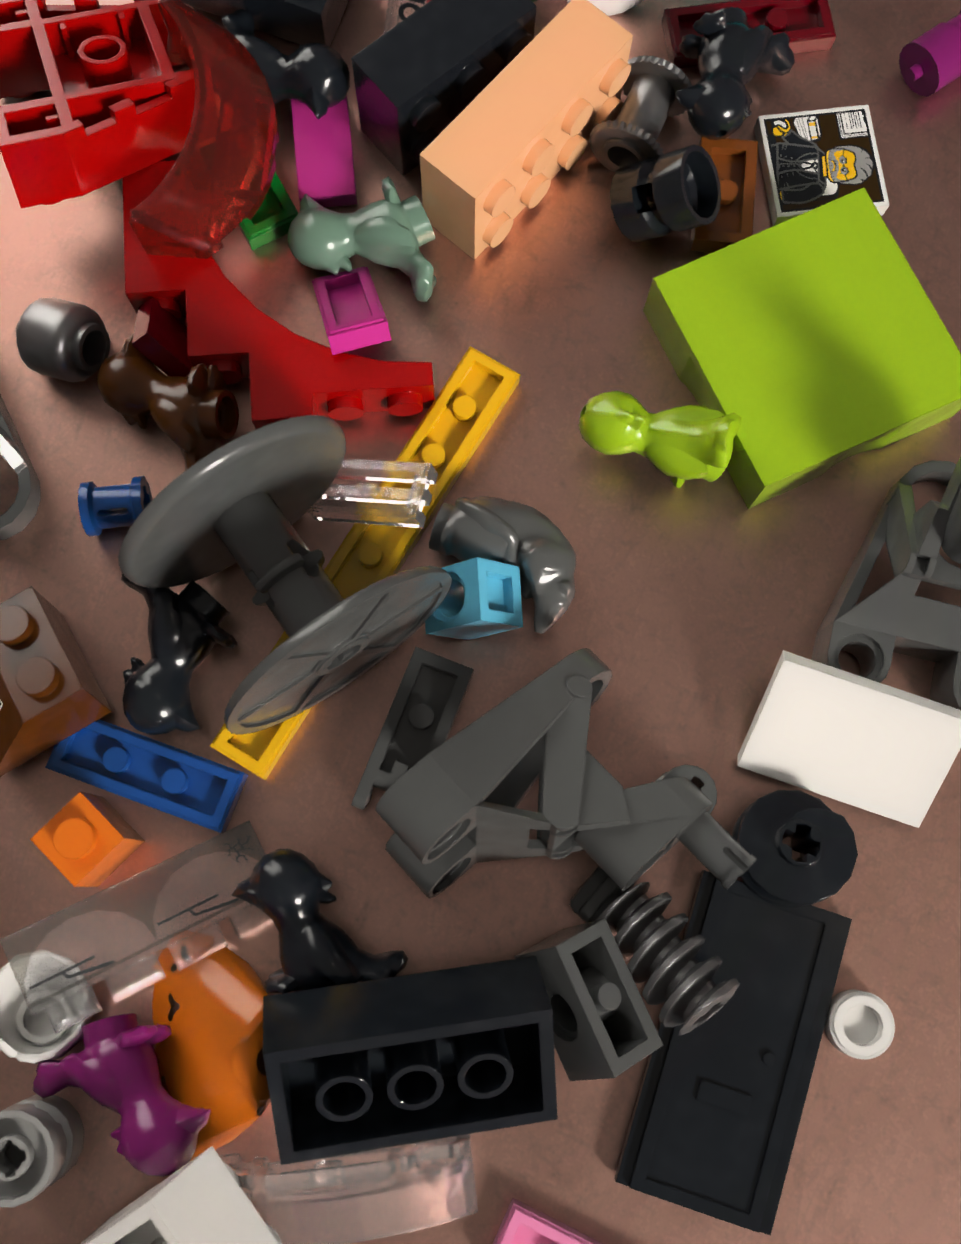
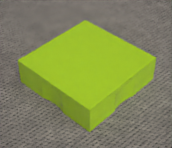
(810, 341)

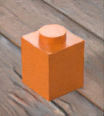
(87, 840)

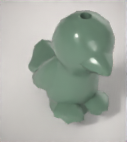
(381, 232)

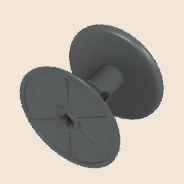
(242, 511)

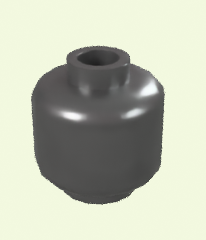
(62, 339)

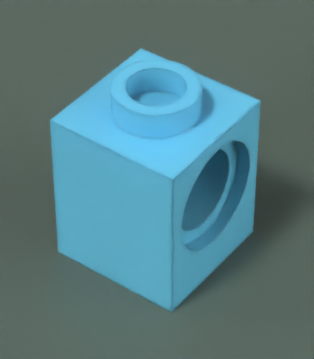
(480, 601)

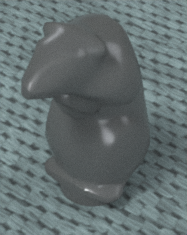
(514, 536)

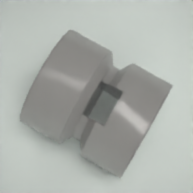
(37, 1146)

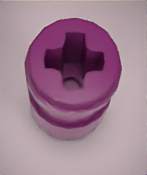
(933, 58)

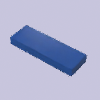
(150, 773)

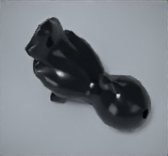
(726, 61)
(310, 74)
(180, 638)
(310, 945)

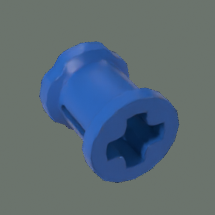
(112, 505)

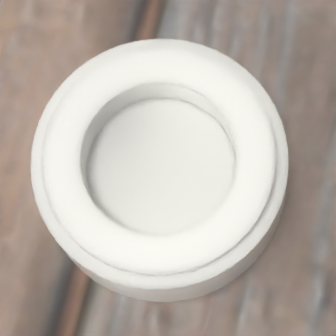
(859, 1024)

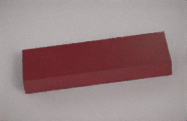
(804, 21)

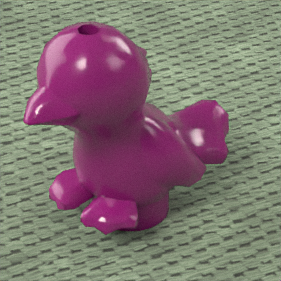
(124, 1075)

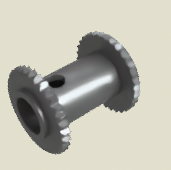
(648, 104)

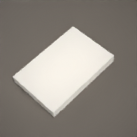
(852, 739)

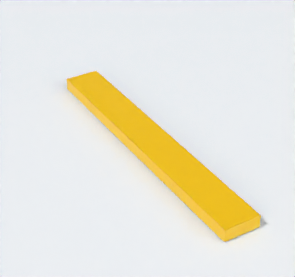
(373, 552)

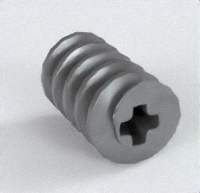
(666, 960)

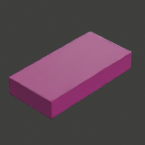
(324, 155)
(351, 310)

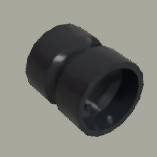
(666, 194)

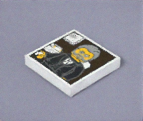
(818, 158)

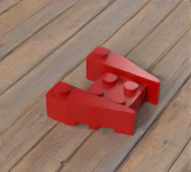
(110, 101)

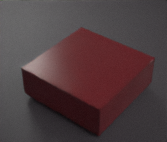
(162, 339)

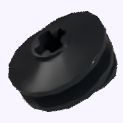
(816, 832)

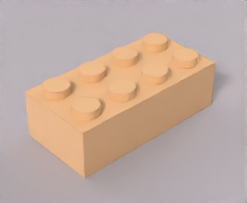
(525, 127)

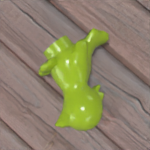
(678, 441)

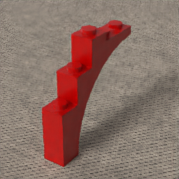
(226, 330)

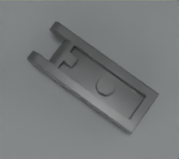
(416, 721)

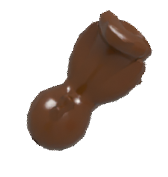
(189, 410)

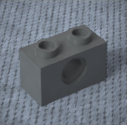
(594, 1003)

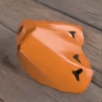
(213, 1042)

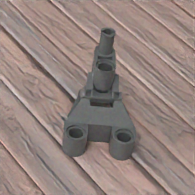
(893, 615)
(466, 794)

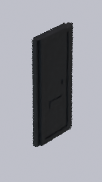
(730, 1094)

